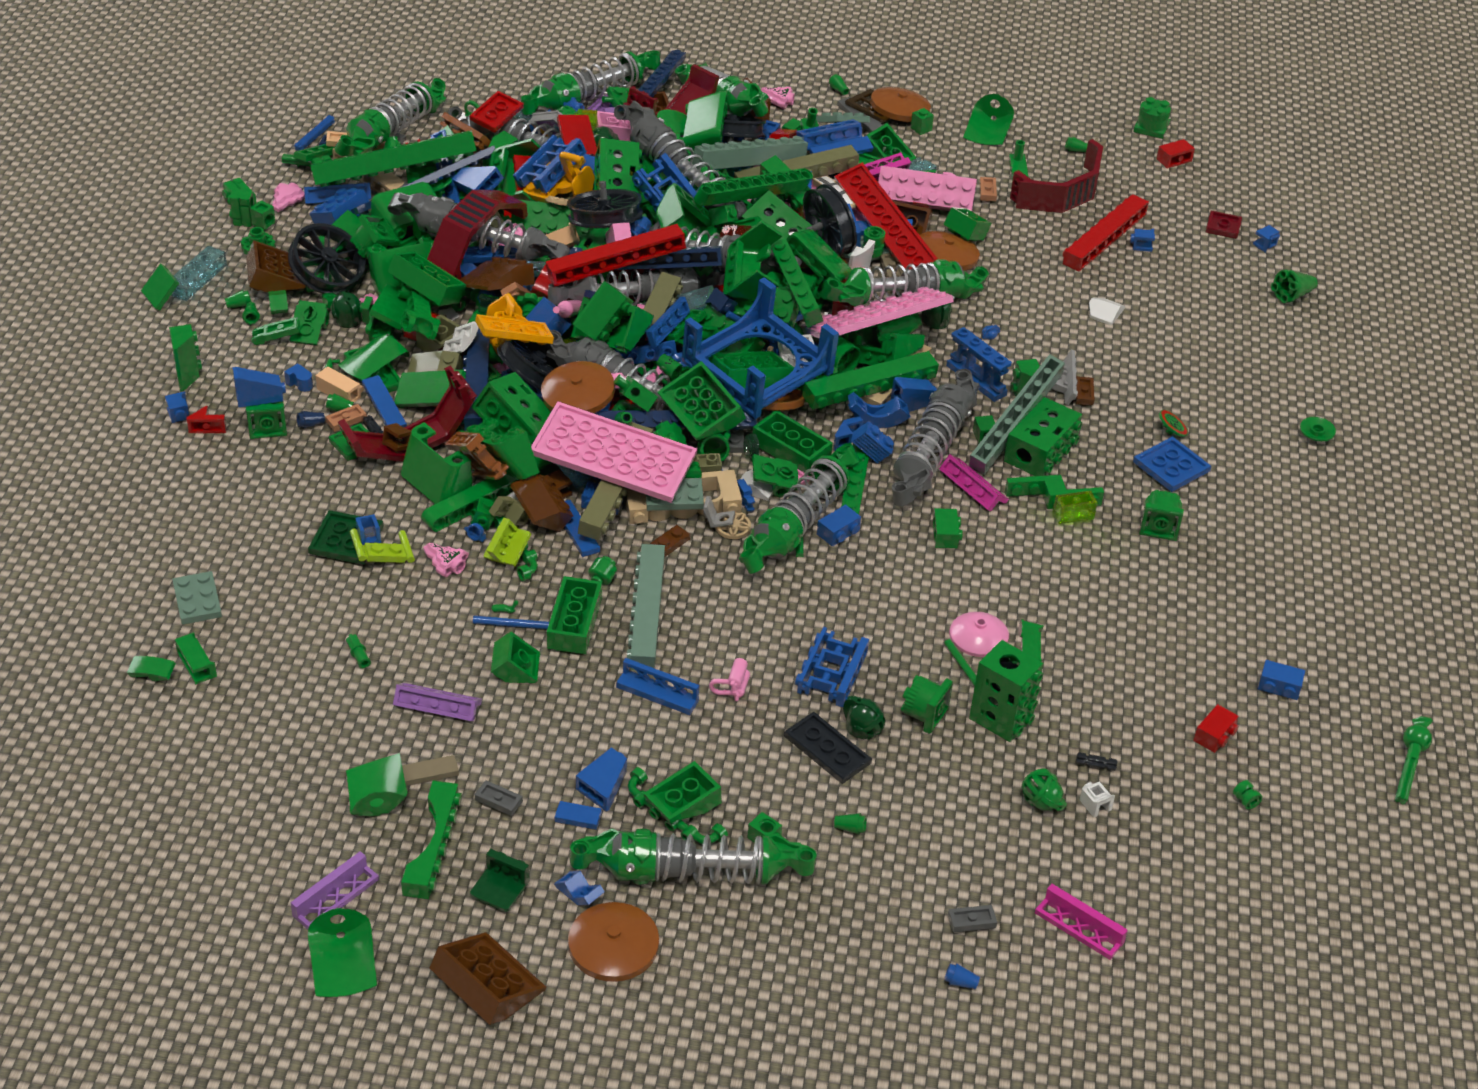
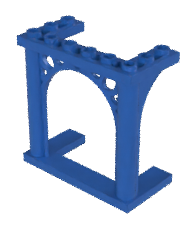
(759, 316)

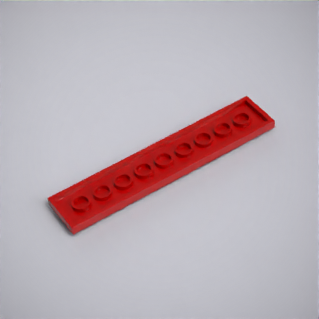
(881, 211)

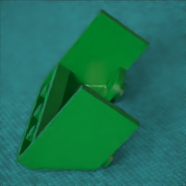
(503, 159)
(681, 209)
(745, 260)

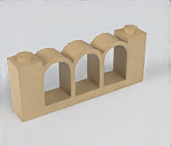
(723, 481)

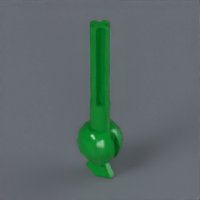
(1417, 740)

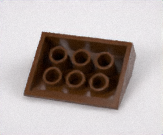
(270, 269)
(499, 274)
(486, 976)

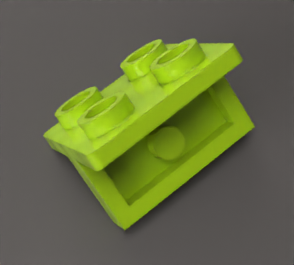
(507, 543)

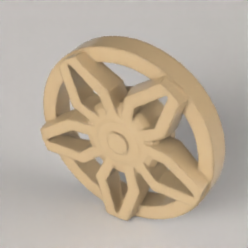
(560, 201)
(738, 525)

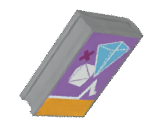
(547, 118)

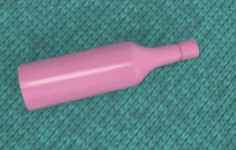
(568, 308)

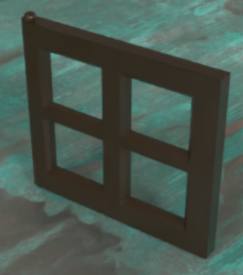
(868, 110)

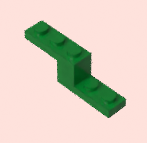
(1048, 486)

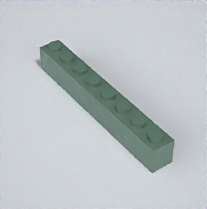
(749, 152)
(1031, 394)
(647, 608)

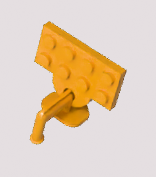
(573, 180)
(506, 322)

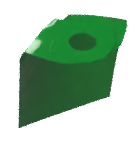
(985, 130)
(373, 356)
(376, 786)
(344, 963)

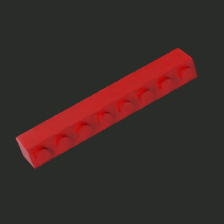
(1105, 232)
(615, 255)

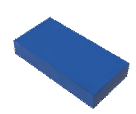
(578, 815)

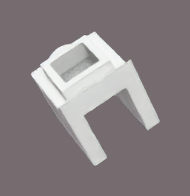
(1095, 795)

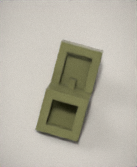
(510, 509)

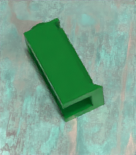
(195, 659)

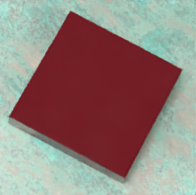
(1223, 224)

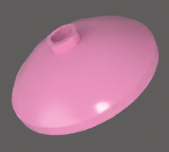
(977, 633)

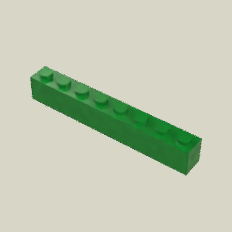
(868, 379)

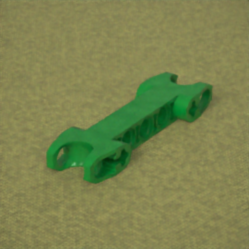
(418, 313)

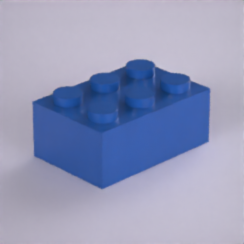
(338, 205)

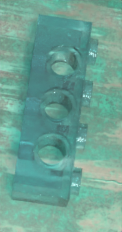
(199, 272)

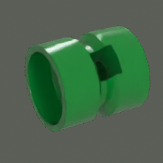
(878, 235)

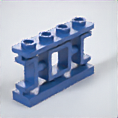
(536, 167)
(673, 175)
(645, 353)
(987, 355)
(847, 671)

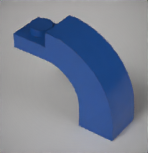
(881, 415)

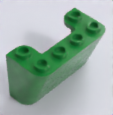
(508, 448)
(429, 472)

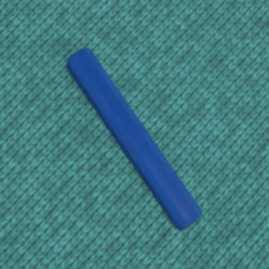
(314, 133)

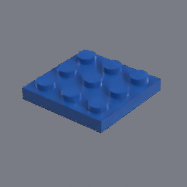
(1172, 464)

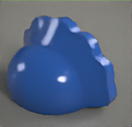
(990, 332)
(475, 532)

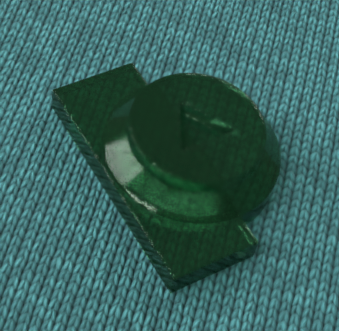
(751, 445)

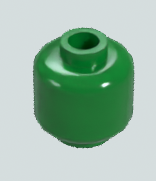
(603, 570)

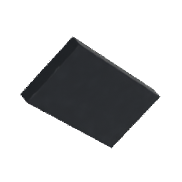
(827, 747)

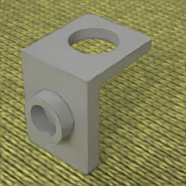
(713, 517)

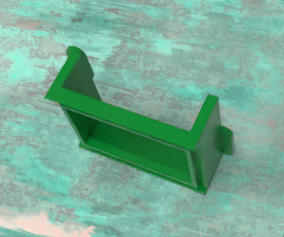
(1030, 639)

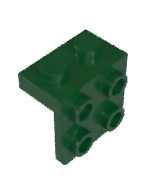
(501, 881)

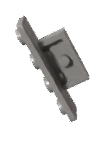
(1068, 381)

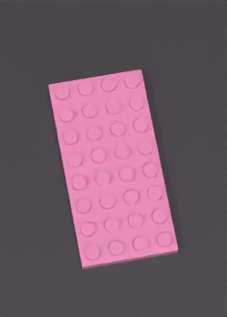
(880, 312)
(613, 451)

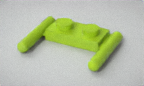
(383, 551)

